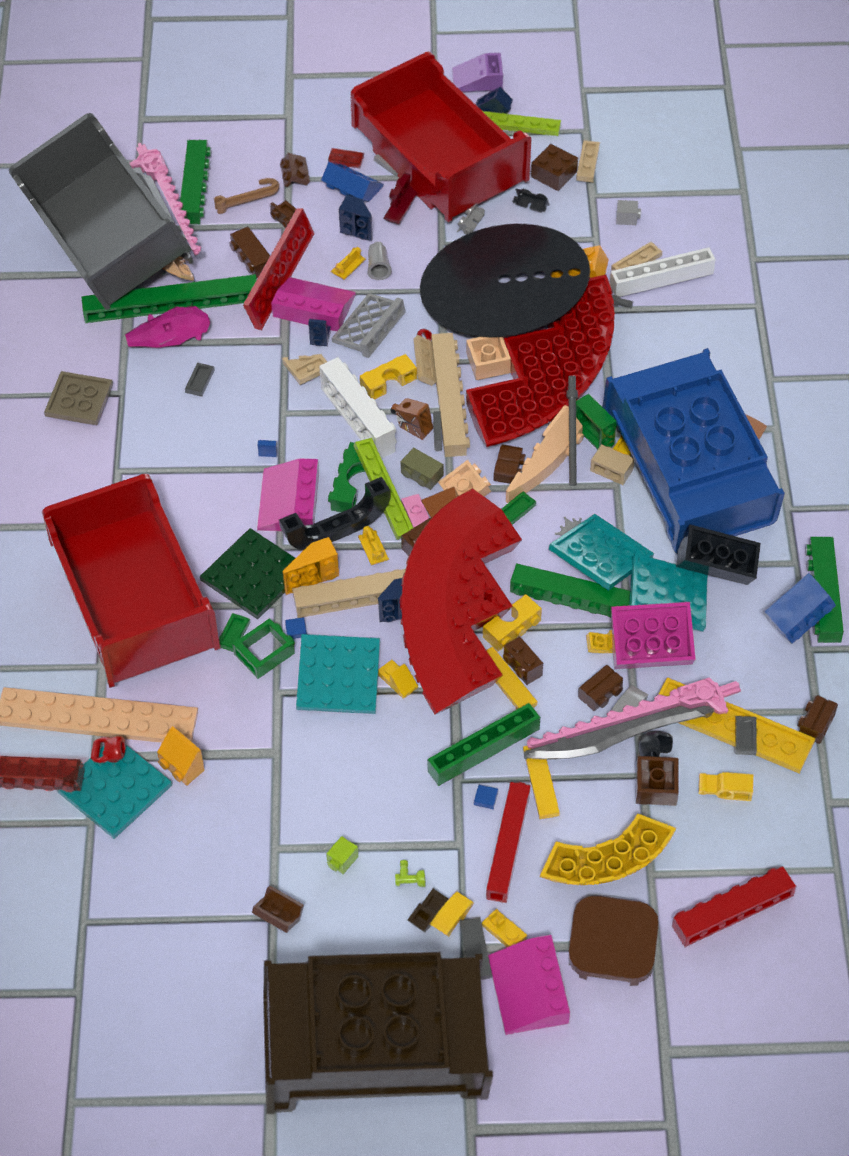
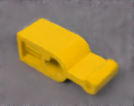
(727, 785)

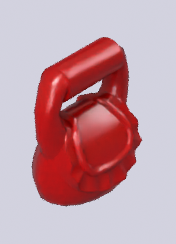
(113, 749)

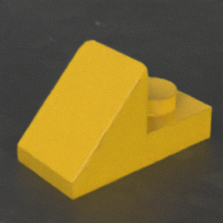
(398, 678)

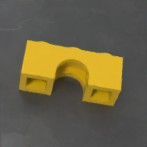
(398, 369)
(500, 632)

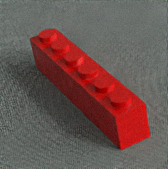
(733, 906)

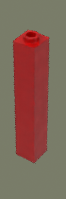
(508, 842)

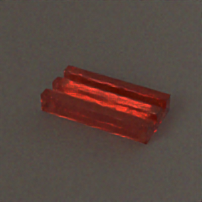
(346, 157)

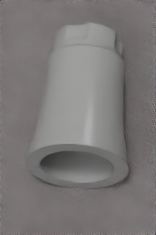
(378, 262)

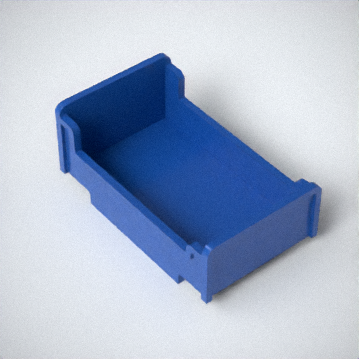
(694, 447)

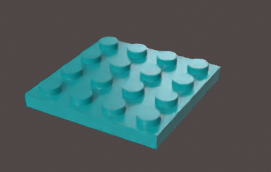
(599, 551)
(662, 582)
(338, 674)
(117, 792)

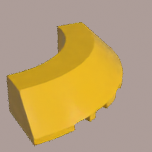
(611, 859)

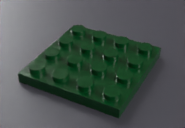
(249, 573)

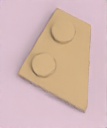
(305, 367)

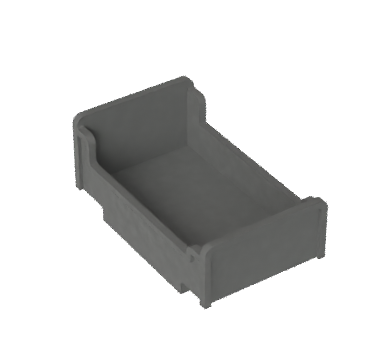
(98, 209)

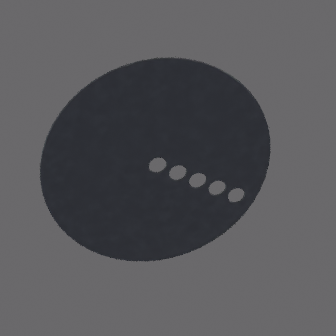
(464, 290)

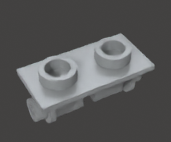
(475, 214)

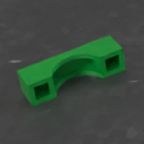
(345, 495)

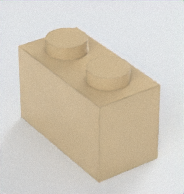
(612, 464)

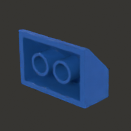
(350, 181)
(800, 608)

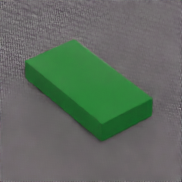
(518, 507)
(233, 631)

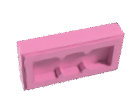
(415, 509)

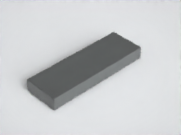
(475, 943)

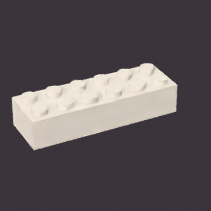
(356, 406)

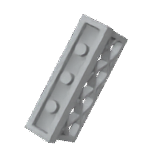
(380, 329)

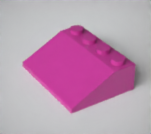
(306, 300)
(288, 490)
(652, 635)
(529, 986)

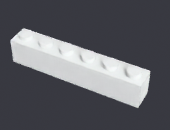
(662, 272)

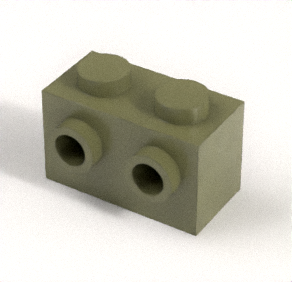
(422, 468)

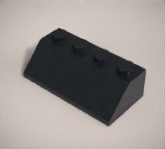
(719, 555)

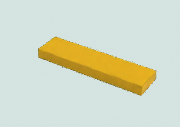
(511, 684)
(542, 787)

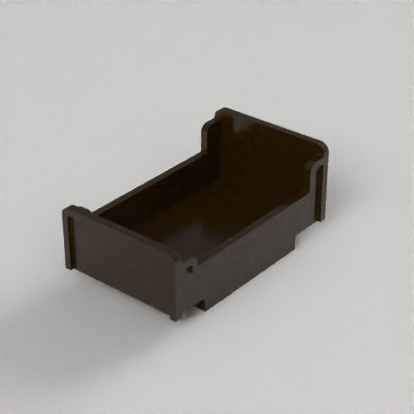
(374, 1028)

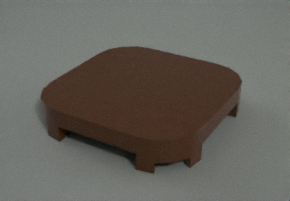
(613, 939)

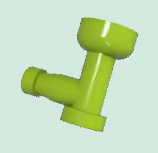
(404, 878)

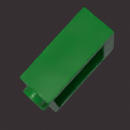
(597, 423)
(257, 667)

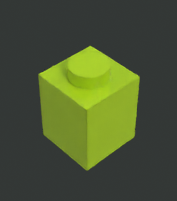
(342, 855)

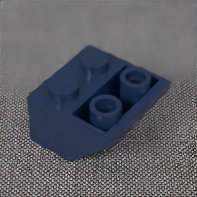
(355, 218)
(390, 602)

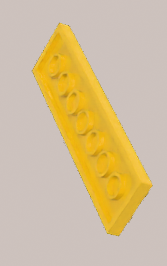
(774, 741)

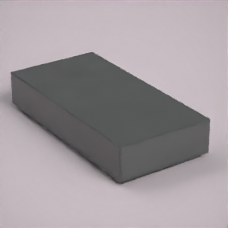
(199, 379)
(437, 431)
(745, 735)

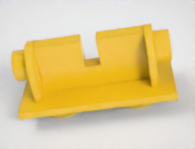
(349, 263)
(372, 546)

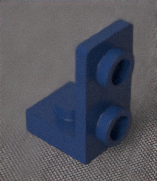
(319, 332)

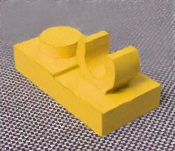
(503, 929)

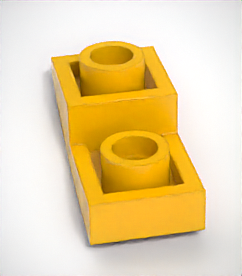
(599, 642)
(451, 913)

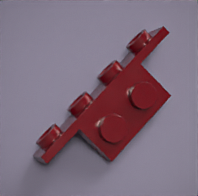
(401, 199)

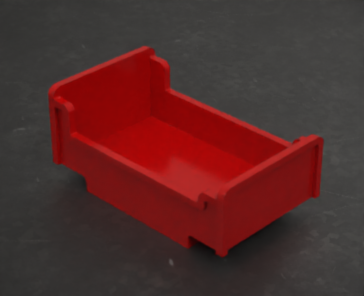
(438, 136)
(130, 578)

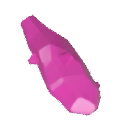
(175, 324)

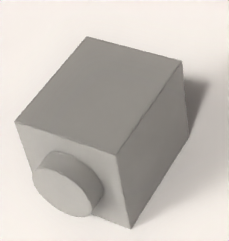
(627, 212)

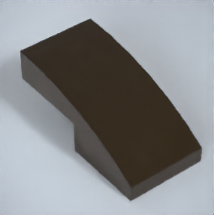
(426, 912)

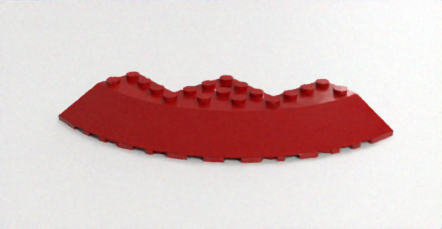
(541, 367)
(452, 595)

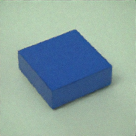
(267, 448)
(295, 627)
(486, 797)

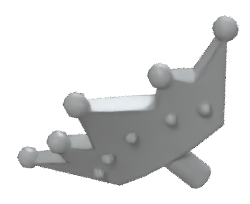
(568, 526)

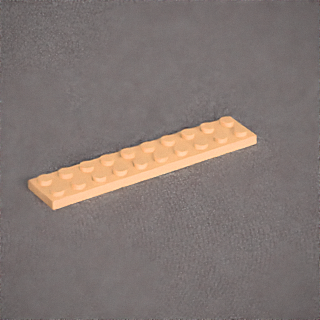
(94, 715)

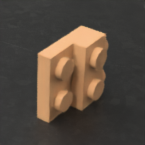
(465, 478)

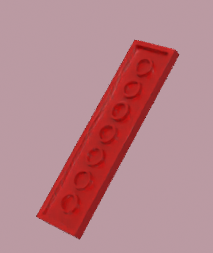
(278, 268)

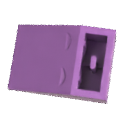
(479, 73)

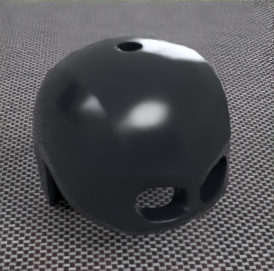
(654, 743)

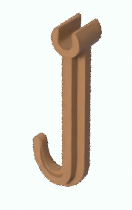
(222, 203)

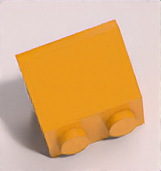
(180, 757)

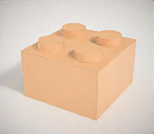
(488, 357)

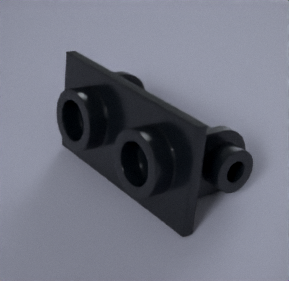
(524, 197)

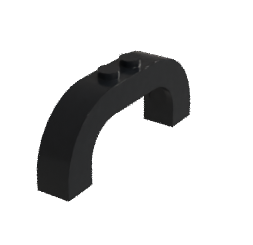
(342, 524)

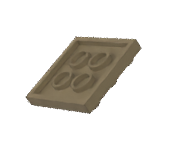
(78, 398)

